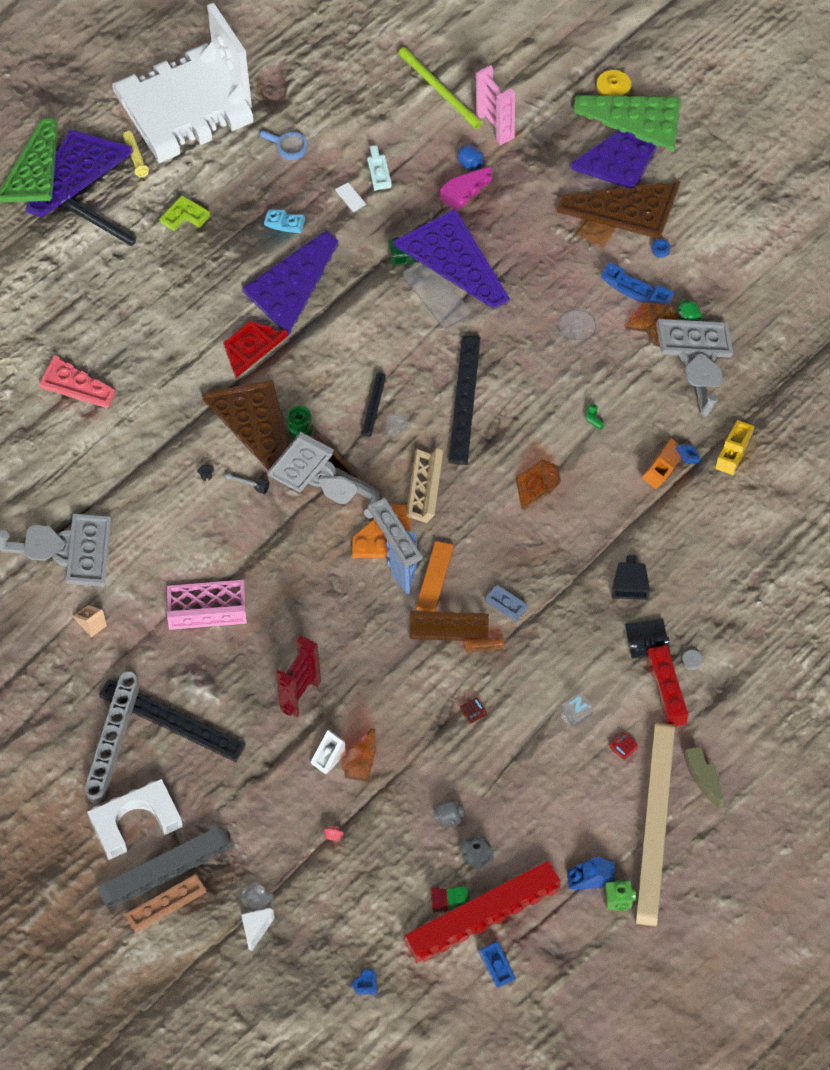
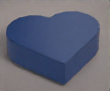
(365, 983)

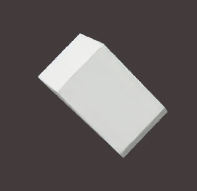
(329, 752)
(256, 924)

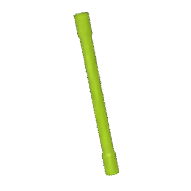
(469, 116)

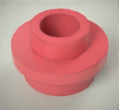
(333, 833)

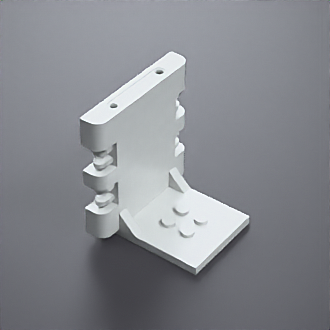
(191, 96)

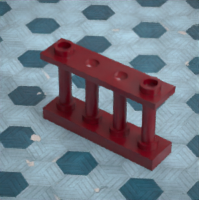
(301, 674)

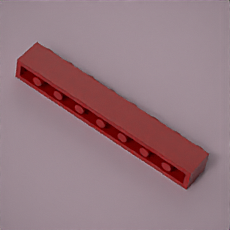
(482, 912)

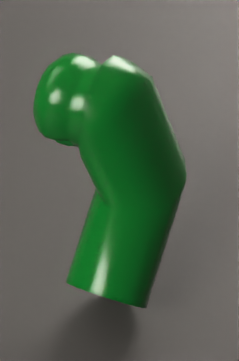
(591, 417)

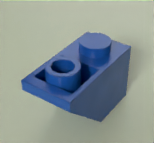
(591, 874)

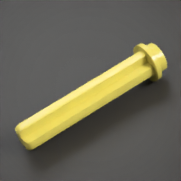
(141, 169)

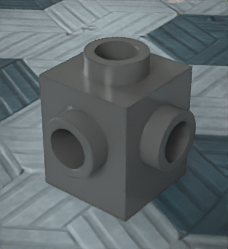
(477, 852)

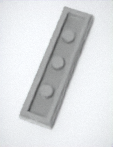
(395, 532)

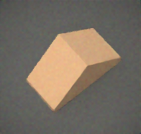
(91, 619)

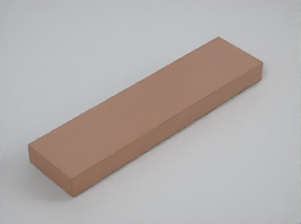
(165, 903)

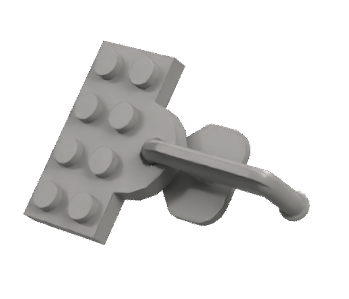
(698, 346)
(307, 463)
(79, 549)

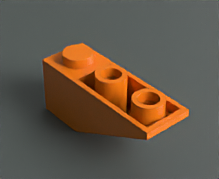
(662, 464)

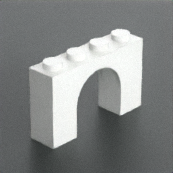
(152, 798)

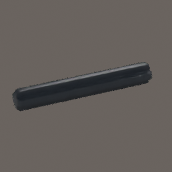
(373, 404)

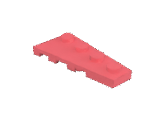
(68, 381)

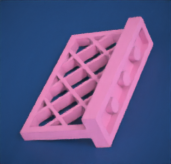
(206, 615)

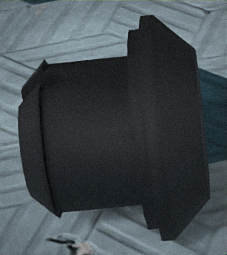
(206, 472)

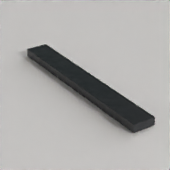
(180, 724)

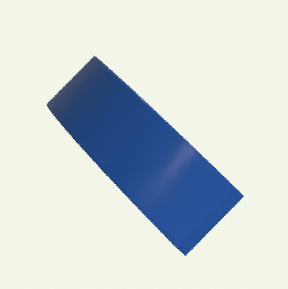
(634, 288)

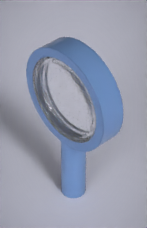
(289, 145)

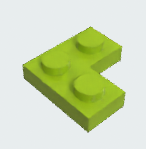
(184, 210)

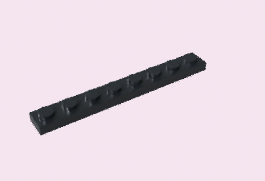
(464, 400)

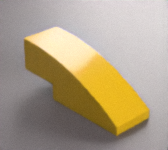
(734, 447)

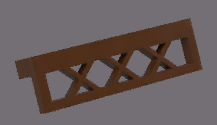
(447, 627)

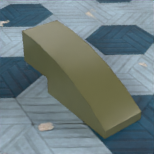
(704, 775)

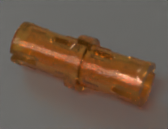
(484, 644)

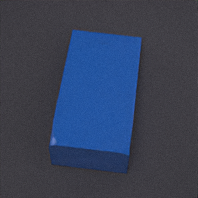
(496, 964)

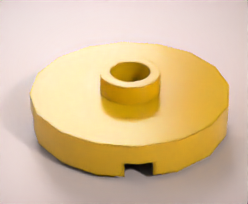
(613, 83)

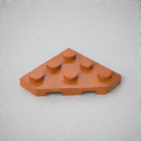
(372, 542)

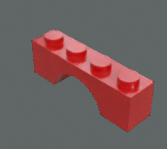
(663, 671)

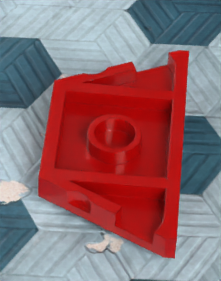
(250, 345)

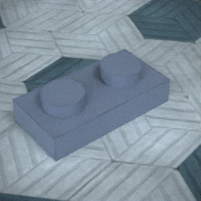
(506, 603)

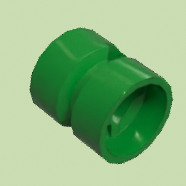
(299, 420)

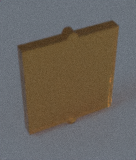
(595, 232)

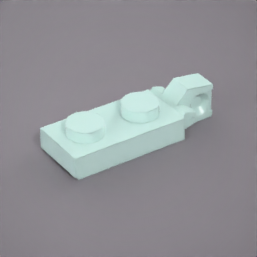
(378, 169)

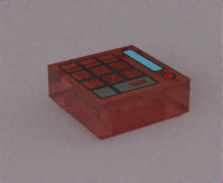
(473, 710)

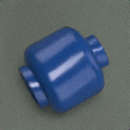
(470, 157)

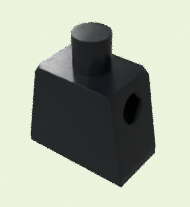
(631, 580)

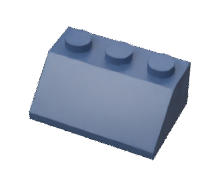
(402, 575)

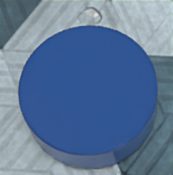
(660, 248)

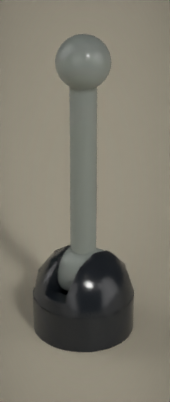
(260, 485)

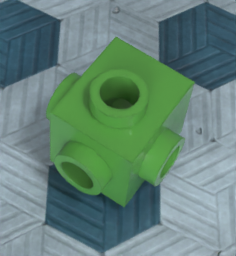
(619, 895)

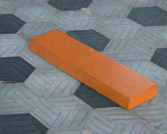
(435, 576)

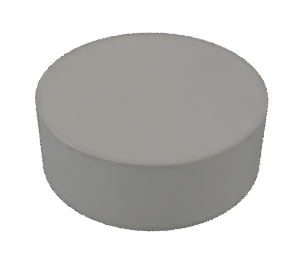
(692, 660)

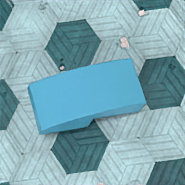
(284, 222)

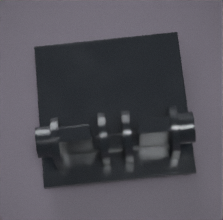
(646, 635)

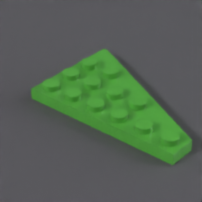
(645, 117)
(34, 170)

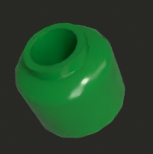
(688, 311)

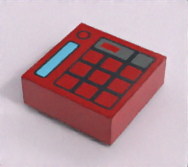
(623, 746)

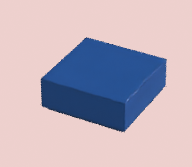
(688, 454)

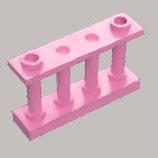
(504, 110)

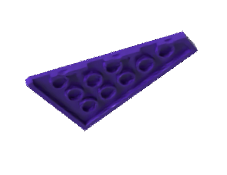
(77, 164)
(288, 285)

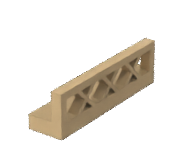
(428, 502)

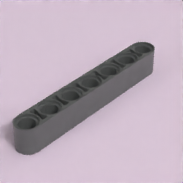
(164, 867)

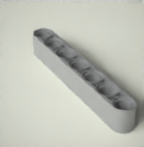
(112, 746)

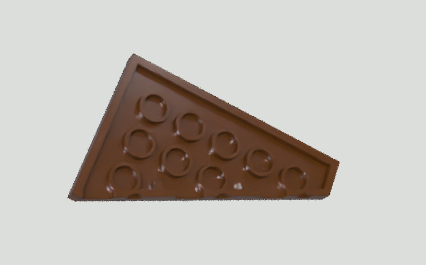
(633, 209)
(253, 418)

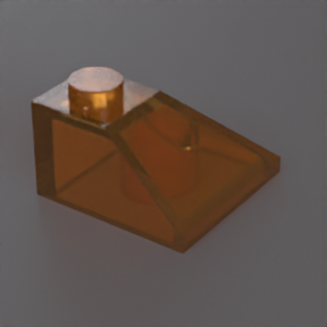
(537, 482)
(361, 758)

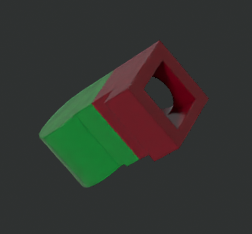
(448, 898)

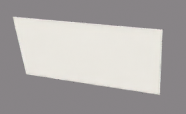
(350, 197)

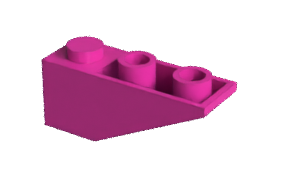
(464, 187)

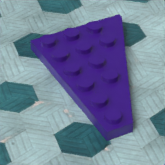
(617, 160)
(453, 254)

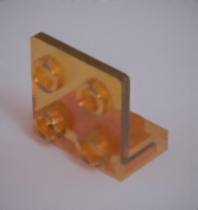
(647, 316)

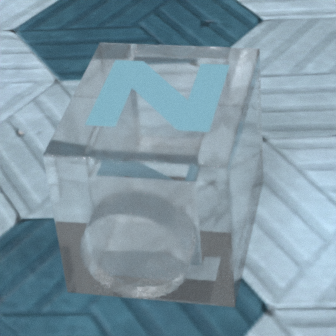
(576, 709)

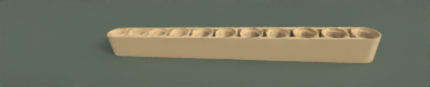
(655, 824)

